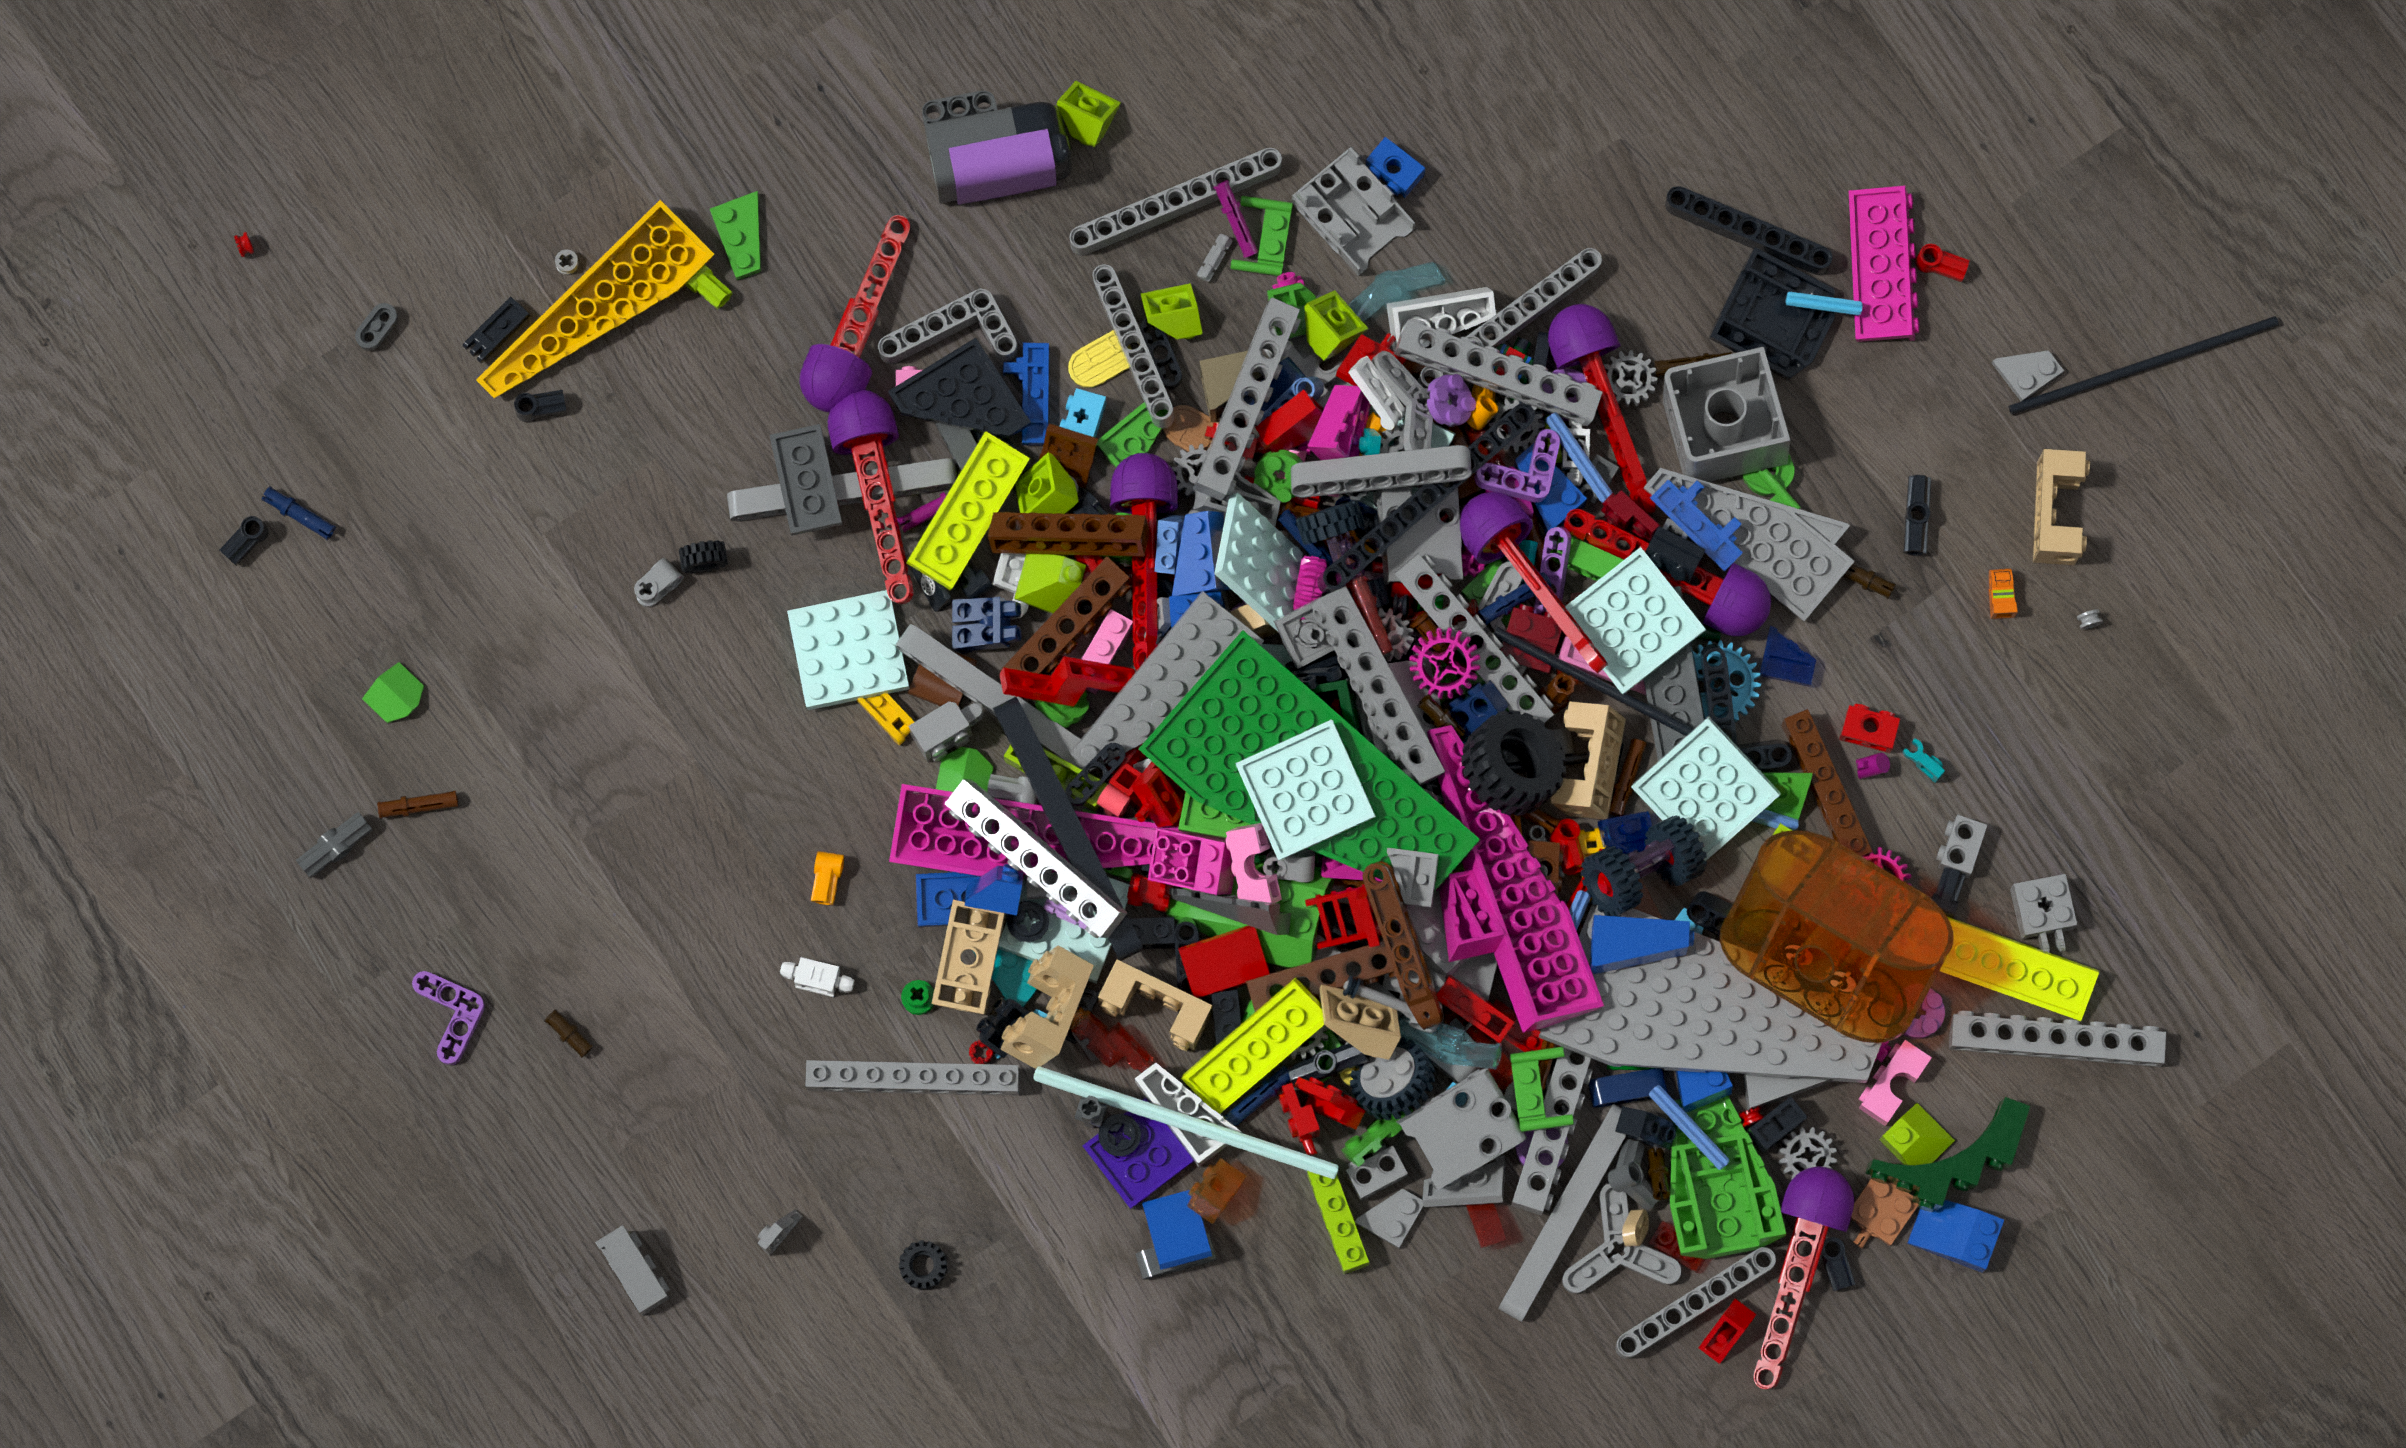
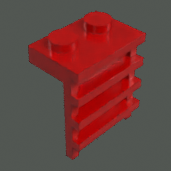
(1362, 914)

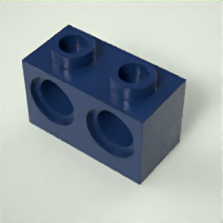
(1474, 707)

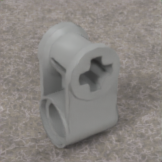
(659, 580)
(1295, 867)

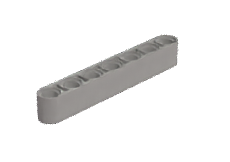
(1129, 335)
(1380, 471)
(1708, 1299)

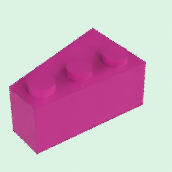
(1341, 424)
(1468, 918)

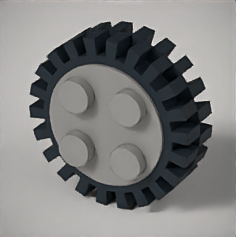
(1393, 1084)

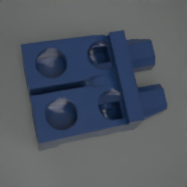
(984, 624)

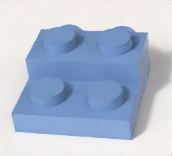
(1168, 543)

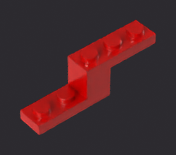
(1066, 682)
(1493, 1019)

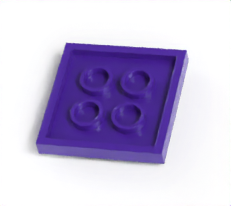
(1148, 1167)

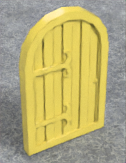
(1097, 362)

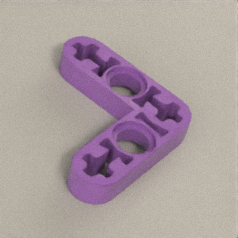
(1533, 476)
(460, 1015)

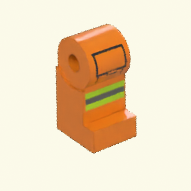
(2001, 594)

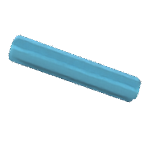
(1824, 303)

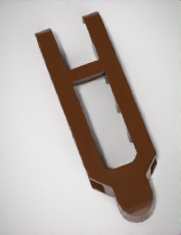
(1389, 906)

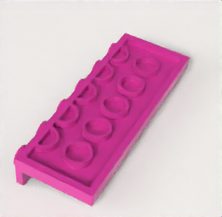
(1883, 263)

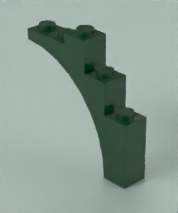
(1931, 1180)

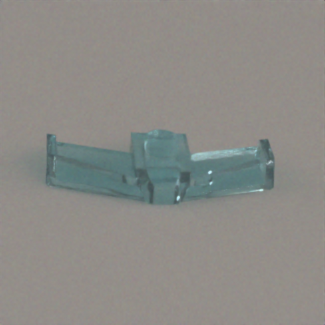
(1394, 287)
(1450, 1046)

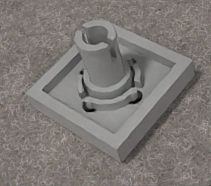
(1309, 633)

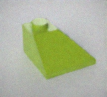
(1087, 113)
(1173, 311)
(1331, 325)
(1046, 488)
(1048, 580)
(1916, 1138)

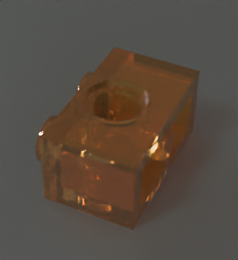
(1211, 1202)

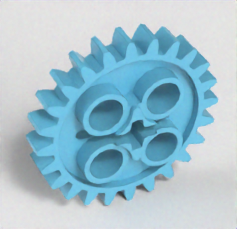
(1736, 665)

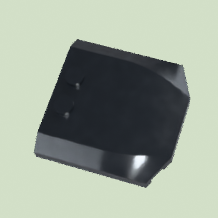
(1759, 317)

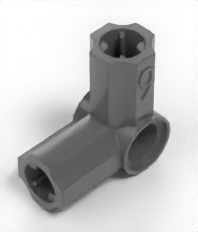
(1629, 1175)

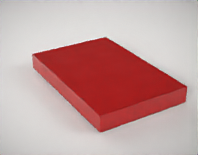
(1223, 961)

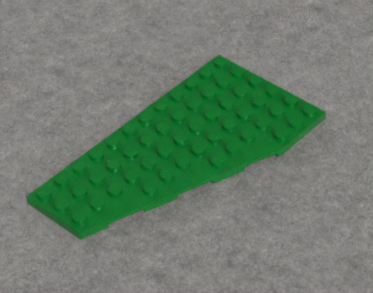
(1255, 703)

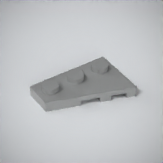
(1477, 1187)

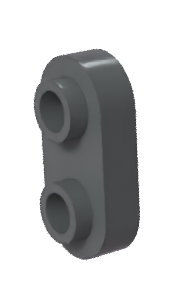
(374, 326)

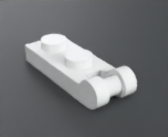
(1377, 392)

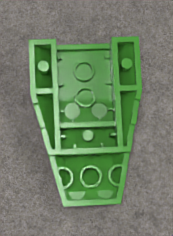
(1279, 950)
(1723, 1208)

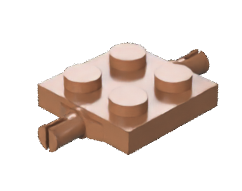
(1881, 1212)

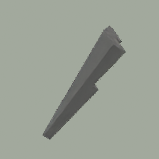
(1254, 913)

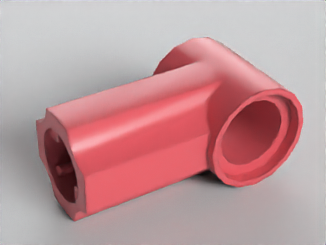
(1113, 801)

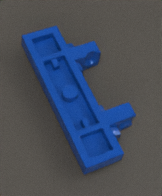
(1034, 375)
(1682, 510)

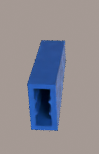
(1636, 941)

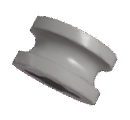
(566, 270)
(2089, 619)

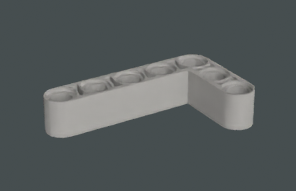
(951, 326)

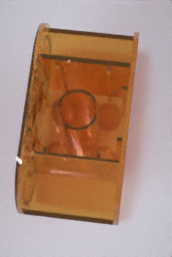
(1836, 936)

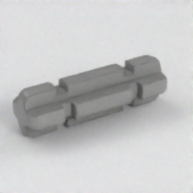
(1214, 257)

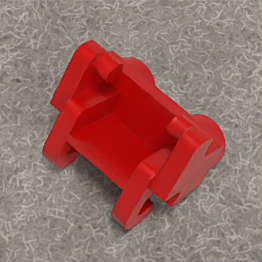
(1148, 891)

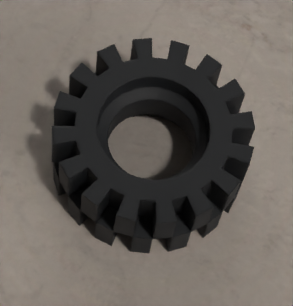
(703, 556)
(916, 1250)

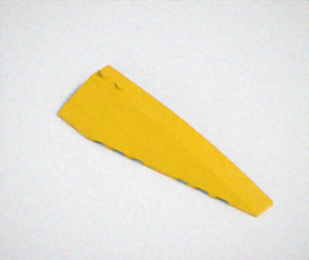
(628, 279)

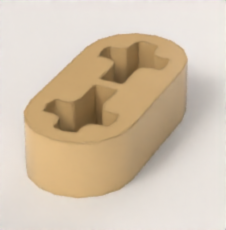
(1635, 1228)

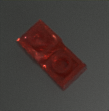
(1486, 1224)
(1667, 1243)

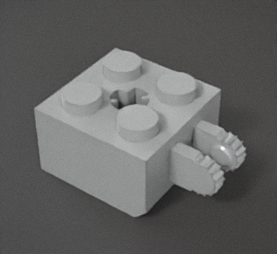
(945, 729)
(2034, 920)

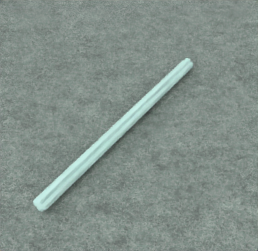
(1186, 1122)

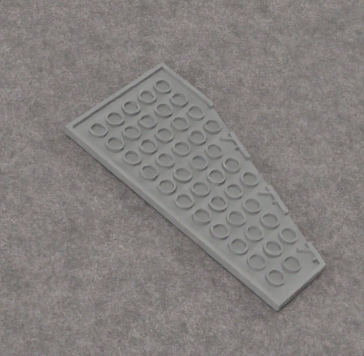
(1703, 1018)

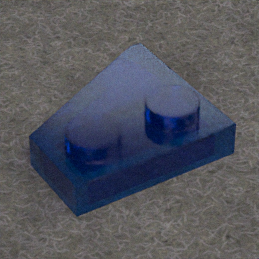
(1786, 661)
(1625, 831)

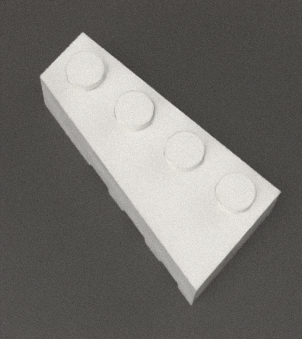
(1445, 311)
(1169, 1093)

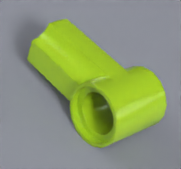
(709, 287)

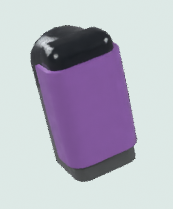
(994, 150)

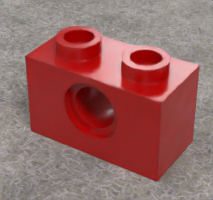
(1854, 731)

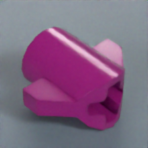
(1872, 765)

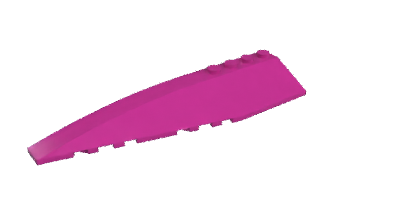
(936, 840)
(1540, 946)

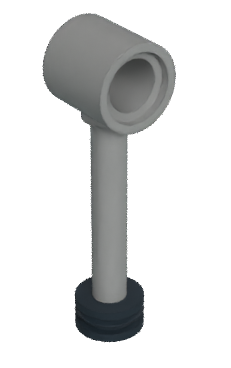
(1352, 987)

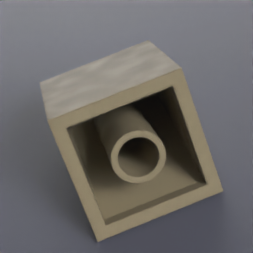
(1218, 380)

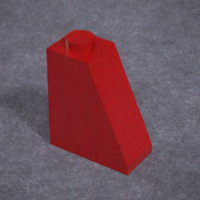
(1290, 424)

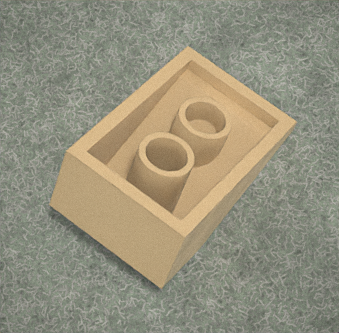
(1361, 1022)

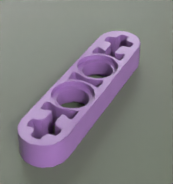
(1558, 577)

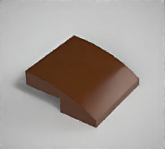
(1072, 450)
(933, 689)

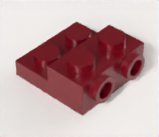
(1626, 514)
(1536, 630)

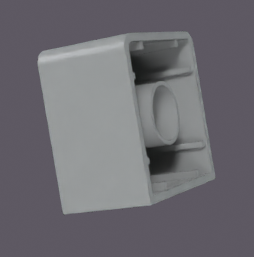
(1734, 385)

